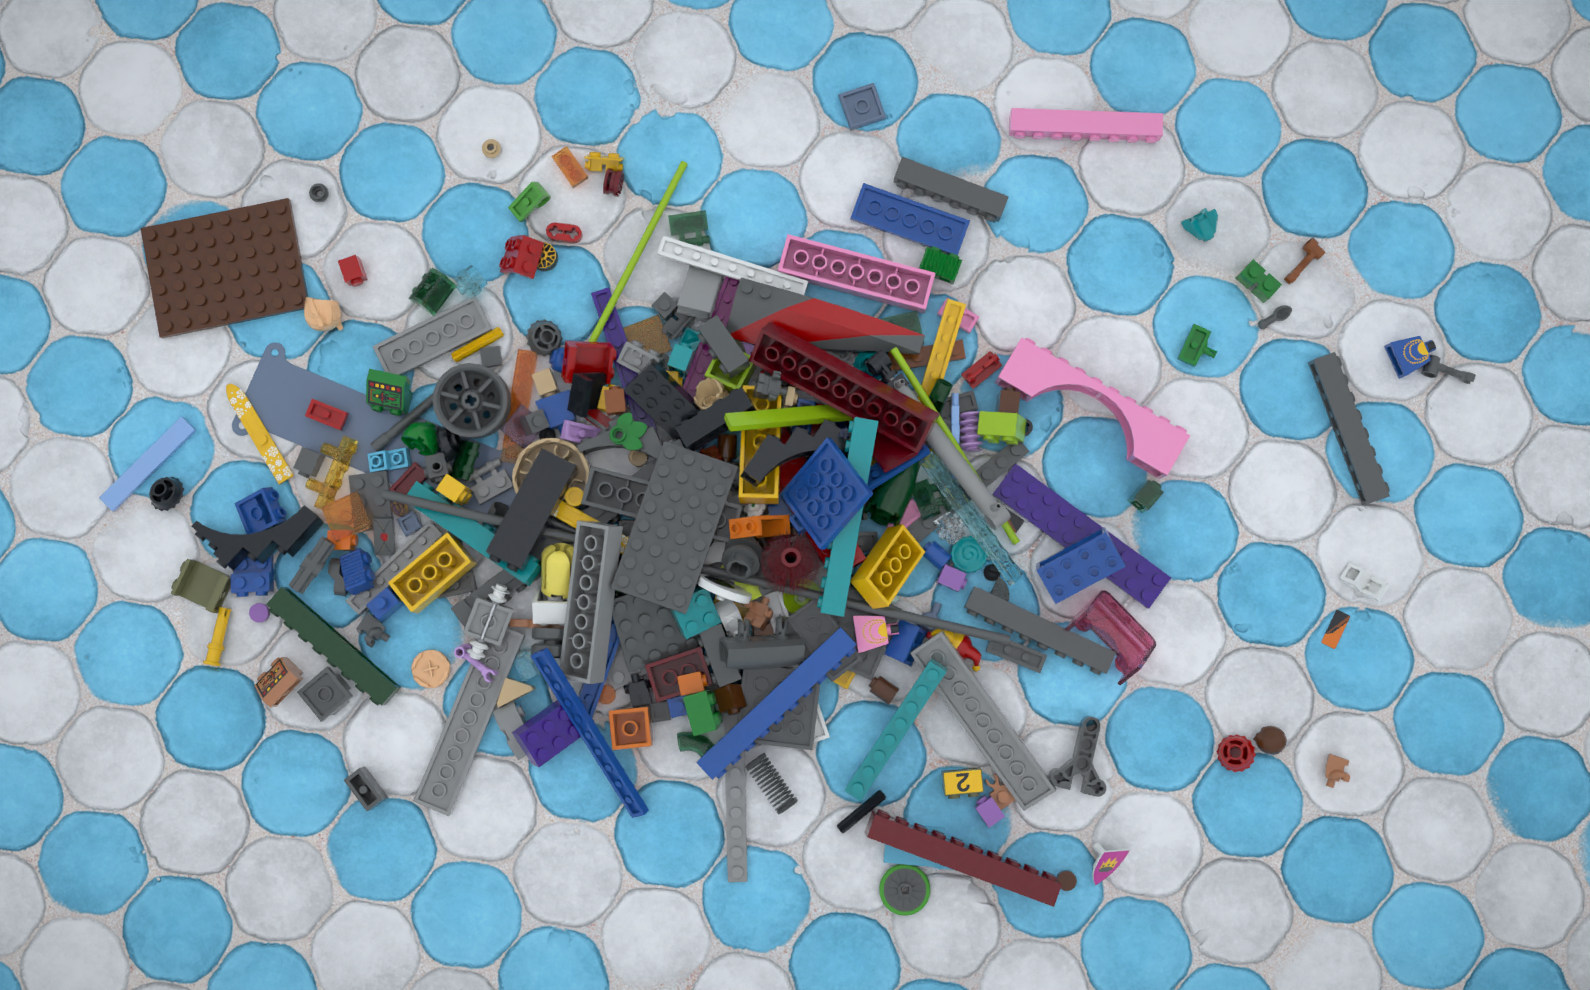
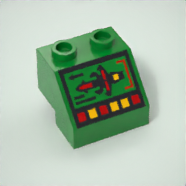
(388, 392)

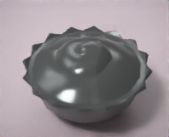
(544, 337)

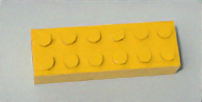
(768, 489)

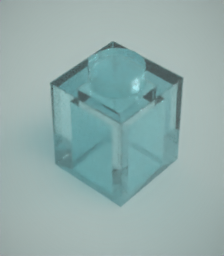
(526, 666)

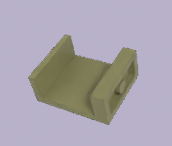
(202, 585)

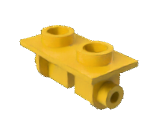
(596, 160)

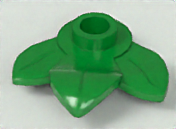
(631, 432)

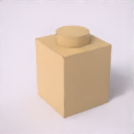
(545, 383)

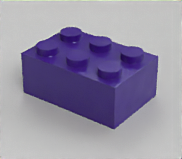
(546, 734)

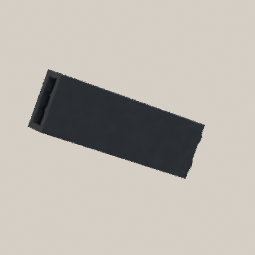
(531, 510)

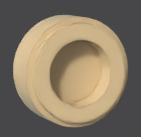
(638, 458)

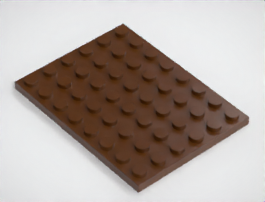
(224, 268)

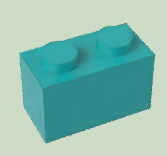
(681, 359)

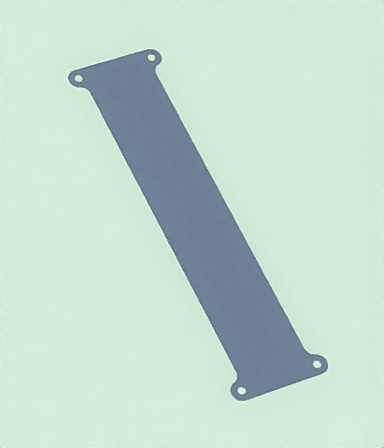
(283, 394)

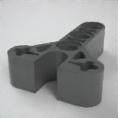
(1088, 773)

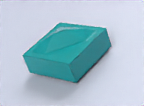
(690, 337)

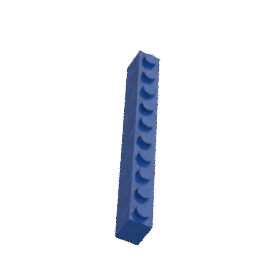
(778, 701)

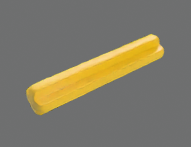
(476, 344)

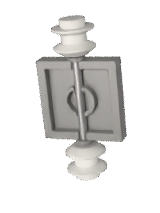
(488, 621)

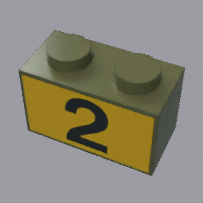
(962, 781)

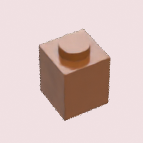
(615, 401)

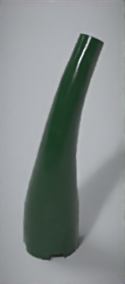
(893, 496)

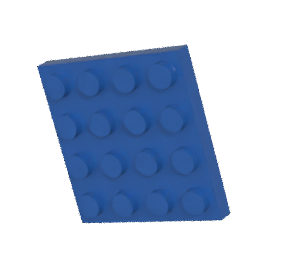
(826, 493)

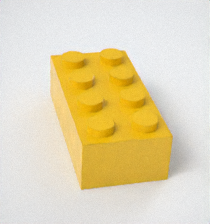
(887, 566)
(432, 573)

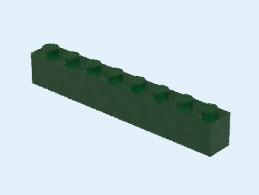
(333, 645)

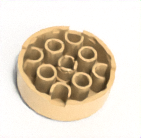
(558, 447)

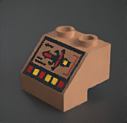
(278, 681)

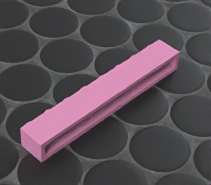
(1085, 124)

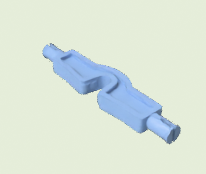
(954, 422)

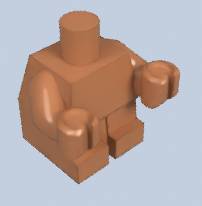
(759, 613)
(1334, 770)

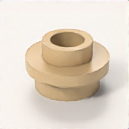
(495, 152)

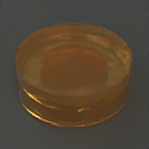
(608, 695)

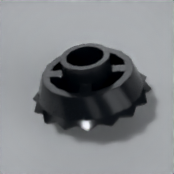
(448, 442)
(166, 493)

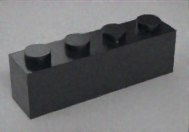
(710, 422)

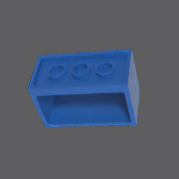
(1080, 565)

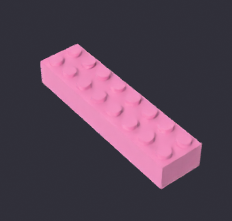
(857, 273)

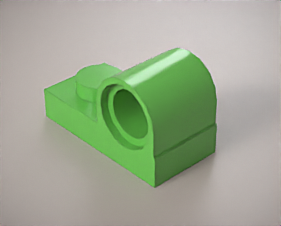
(531, 197)

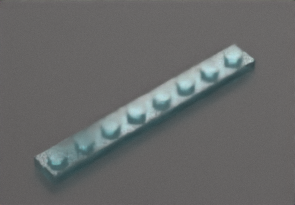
(971, 518)

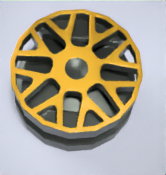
(548, 258)

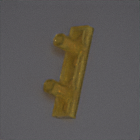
(340, 465)

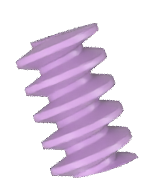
(969, 431)

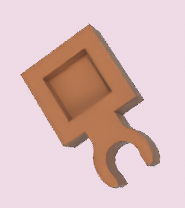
(1000, 793)

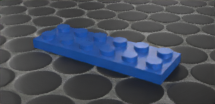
(909, 219)

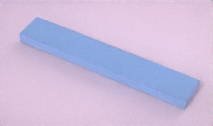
(147, 464)

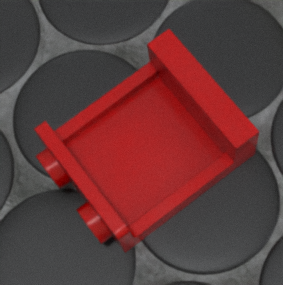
(588, 357)

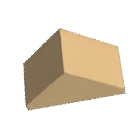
(512, 690)

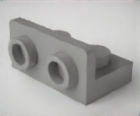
(636, 357)

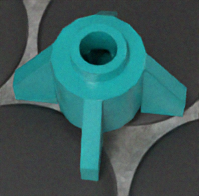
(1202, 224)

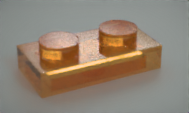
(569, 167)

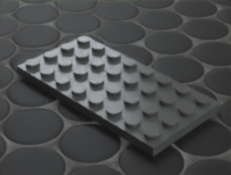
(674, 527)

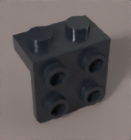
(585, 392)

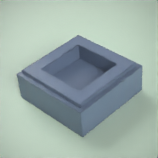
(410, 523)

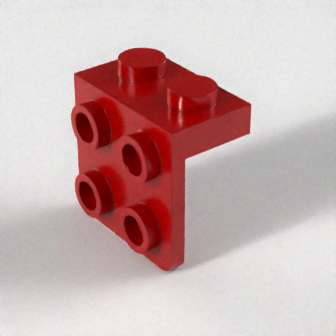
(521, 256)

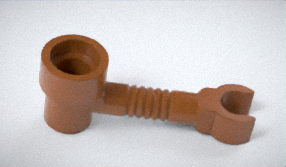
(1313, 251)

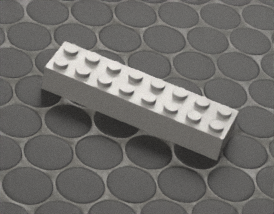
(590, 601)

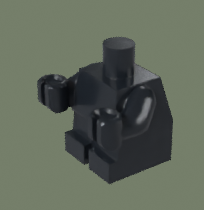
(638, 691)

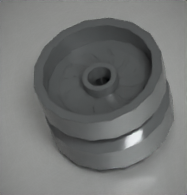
(552, 640)

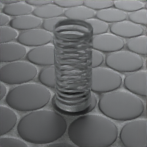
(789, 802)

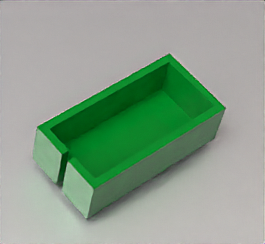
(702, 712)

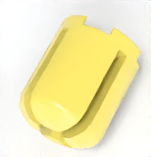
(556, 569)

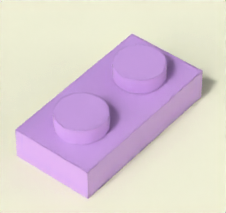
(576, 431)

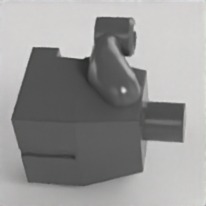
(769, 387)
(373, 629)

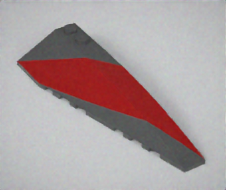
(814, 321)

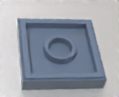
(862, 106)

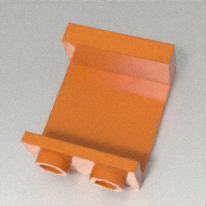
(759, 526)

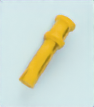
(216, 646)

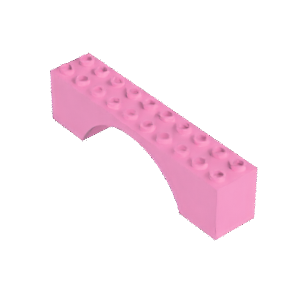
(1150, 439)

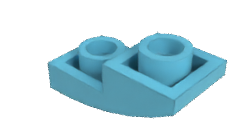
(389, 460)

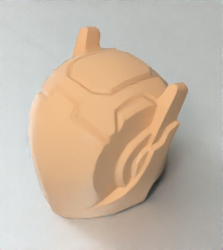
(322, 314)

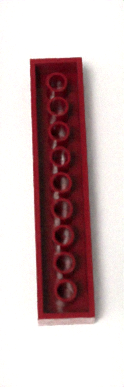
(843, 386)
(963, 858)

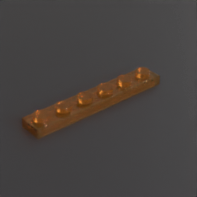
(520, 394)

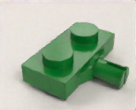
(1196, 346)

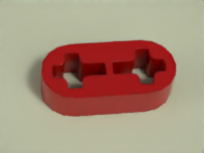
(565, 228)

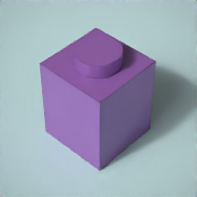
(952, 578)
(988, 810)

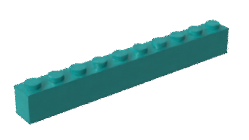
(843, 547)

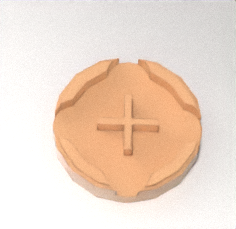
(431, 668)

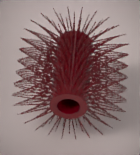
(790, 563)

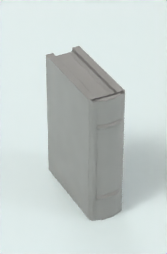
(699, 293)

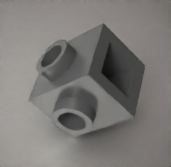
(437, 467)

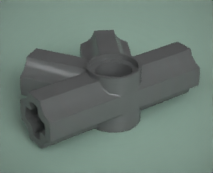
(312, 565)

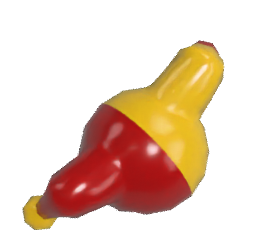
(963, 645)

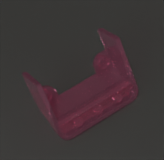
(1118, 631)

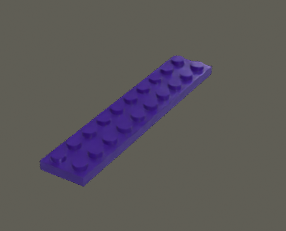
(1068, 525)

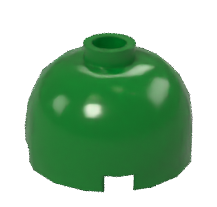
(422, 437)

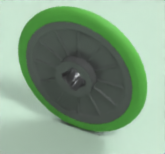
(900, 902)

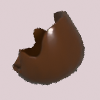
(1271, 740)

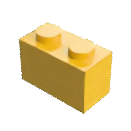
(454, 490)

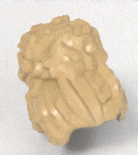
(708, 392)

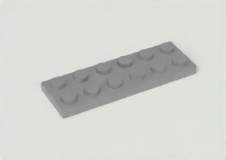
(432, 337)

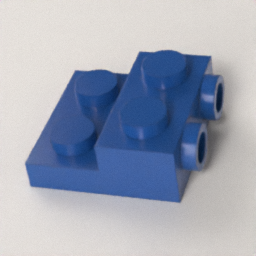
(261, 510)
(253, 578)

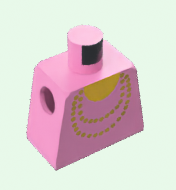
(873, 632)

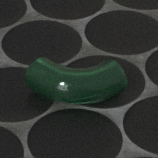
(699, 744)

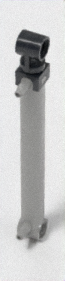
(994, 512)

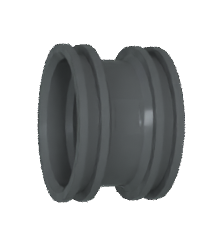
(453, 420)

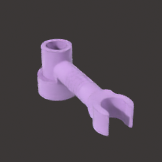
(461, 652)

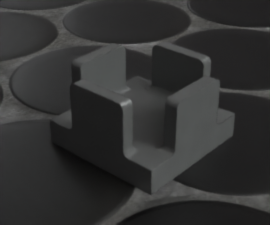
(326, 694)

